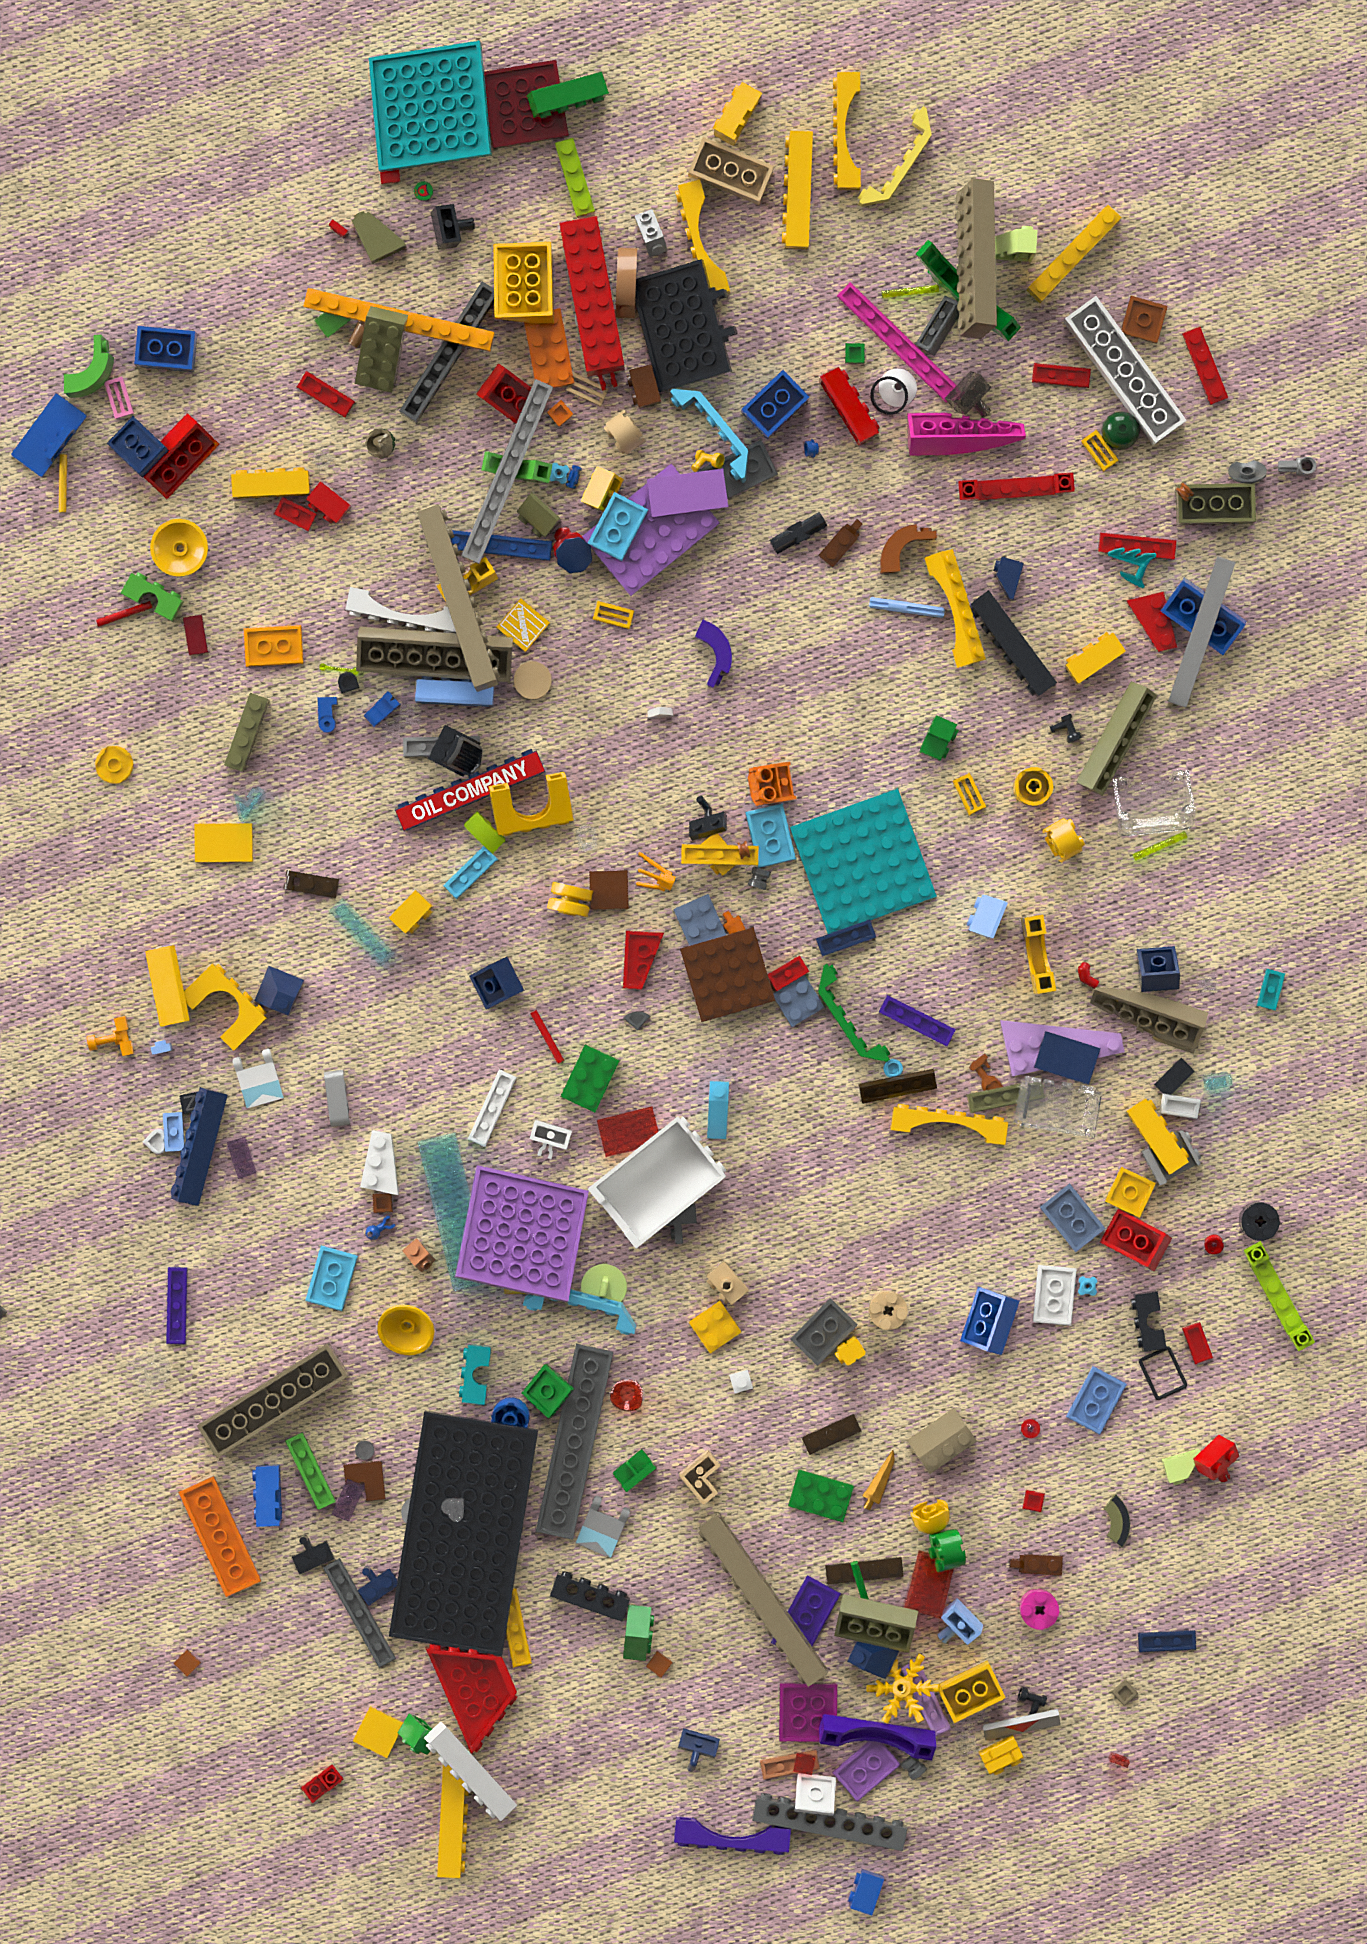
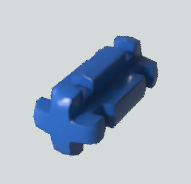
(573, 477)

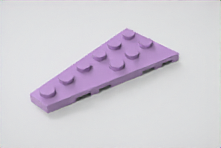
(1025, 1039)

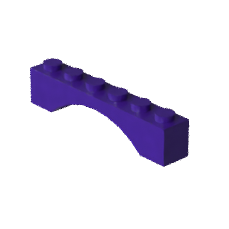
(841, 1730)
(770, 1839)

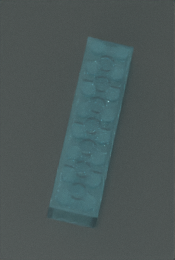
(449, 1196)

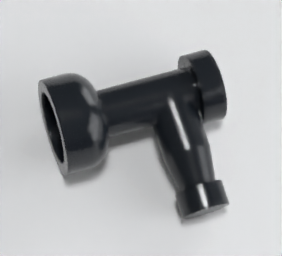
(1067, 723)
(1036, 1699)

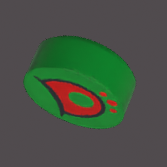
(423, 191)

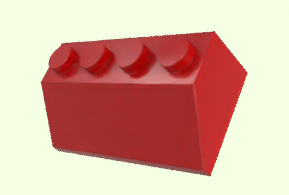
(849, 406)
(188, 447)

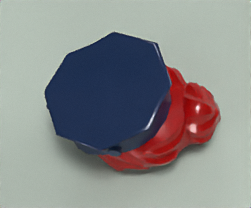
(571, 551)

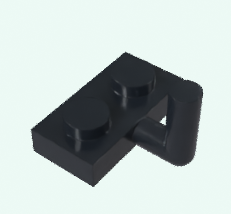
(709, 824)
(312, 1556)

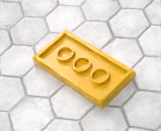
(167, 985)

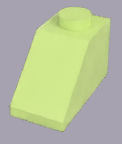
(1179, 1466)

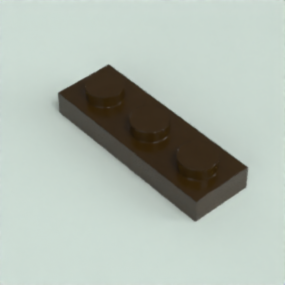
(831, 1434)

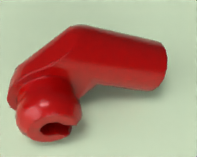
(1085, 977)

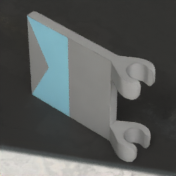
(600, 1530)

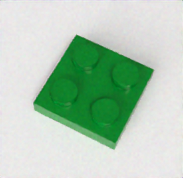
(547, 1391)

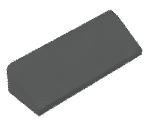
(941, 327)

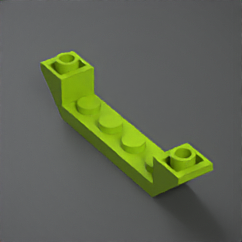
(1278, 1297)

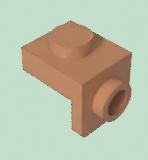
(419, 1255)

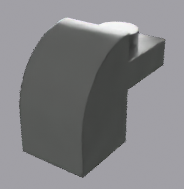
(688, 1216)

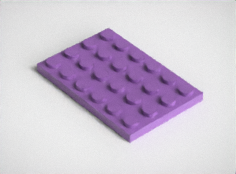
(656, 541)

